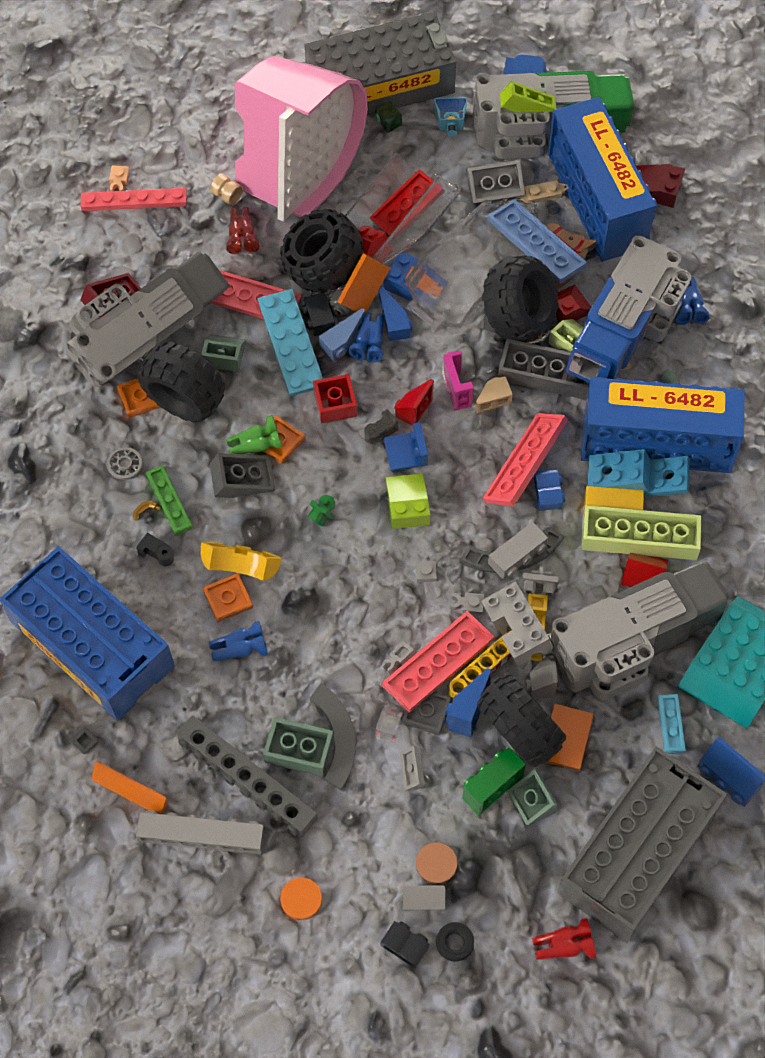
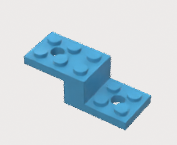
(637, 472)

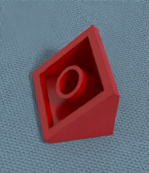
(641, 568)

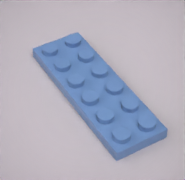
(537, 240)

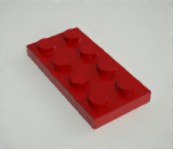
(396, 208)

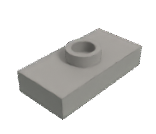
(412, 768)

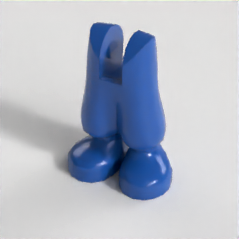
(692, 299)
(371, 335)
(238, 643)

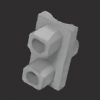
(539, 579)

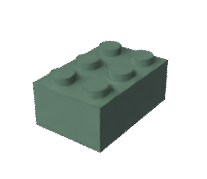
(298, 746)

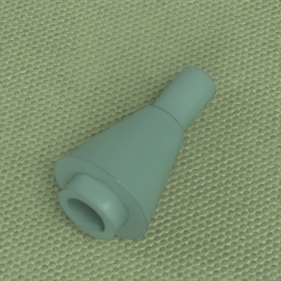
(669, 377)

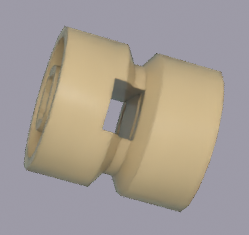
(226, 189)

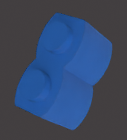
(548, 489)

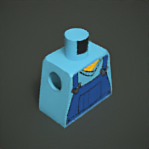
(450, 114)

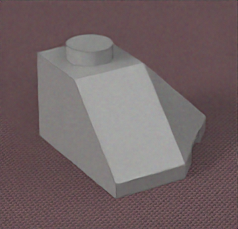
(543, 679)

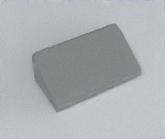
(423, 898)

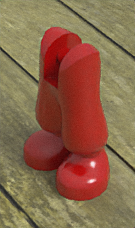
(563, 942)

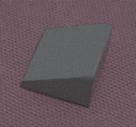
(82, 739)

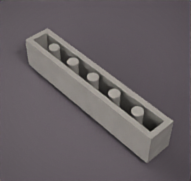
(200, 833)

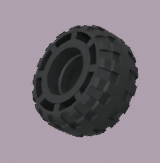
(333, 263)
(520, 298)
(181, 382)
(521, 721)

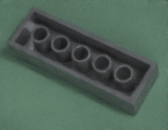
(540, 369)

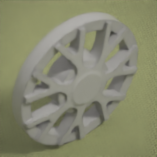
(124, 463)

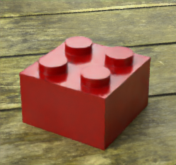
(335, 398)

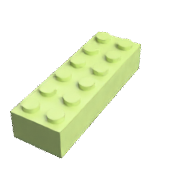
(641, 532)

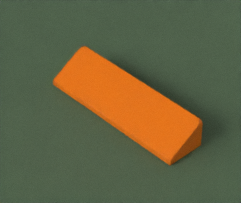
(129, 788)

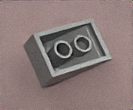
(241, 475)

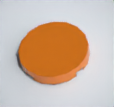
(301, 898)

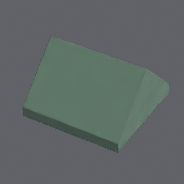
(532, 798)

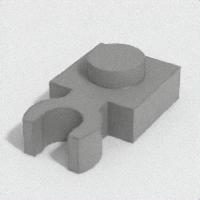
(470, 603)
(398, 657)

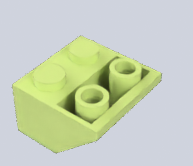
(565, 335)

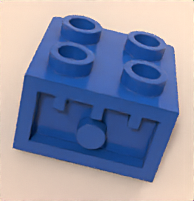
(407, 449)

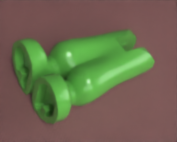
(254, 438)

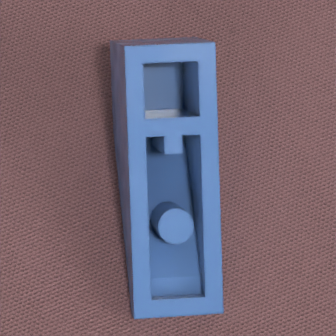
(339, 338)

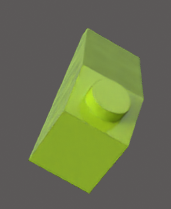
(526, 99)

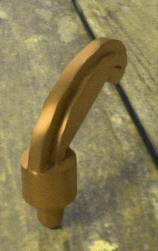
(143, 507)

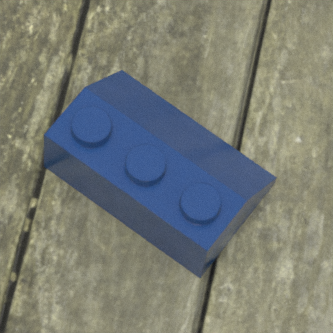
(731, 772)

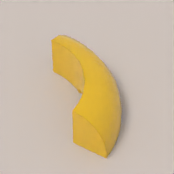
(239, 560)

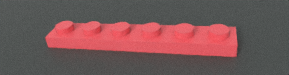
(133, 199)

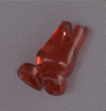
(241, 227)

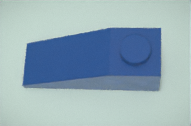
(395, 317)

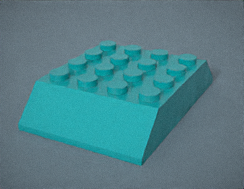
(731, 664)

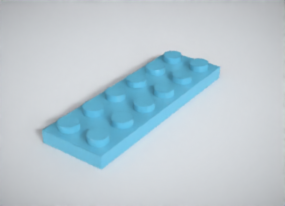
(290, 341)

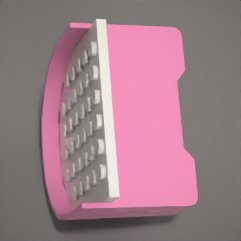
(297, 132)

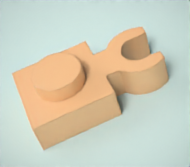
(118, 177)

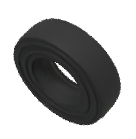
(464, 932)

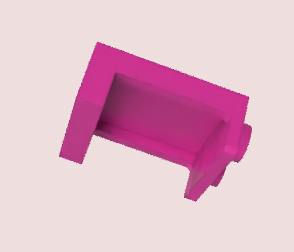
(460, 394)

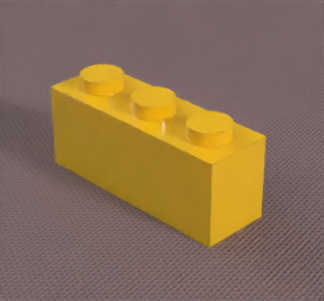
(614, 498)

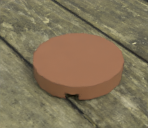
(436, 863)

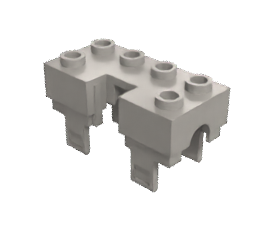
(527, 634)

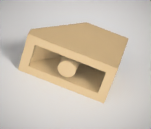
(494, 395)

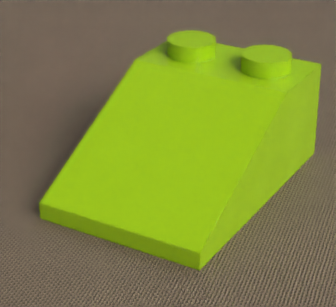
(408, 501)

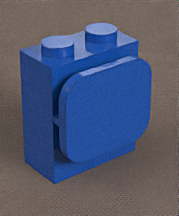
(525, 64)

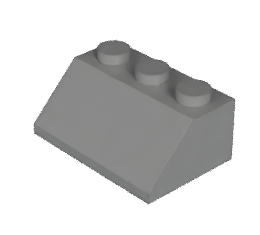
(495, 181)

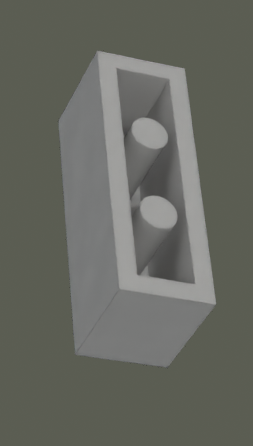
(518, 551)

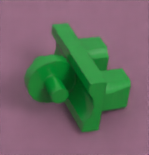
(321, 512)

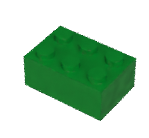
(493, 780)

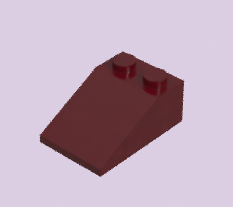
(663, 182)
(94, 289)

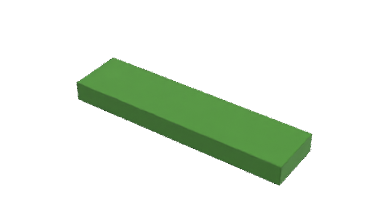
(169, 500)

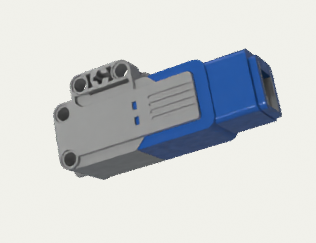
(640, 288)

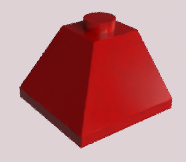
(572, 304)
(415, 403)

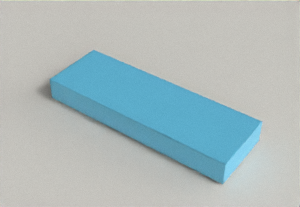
(671, 724)

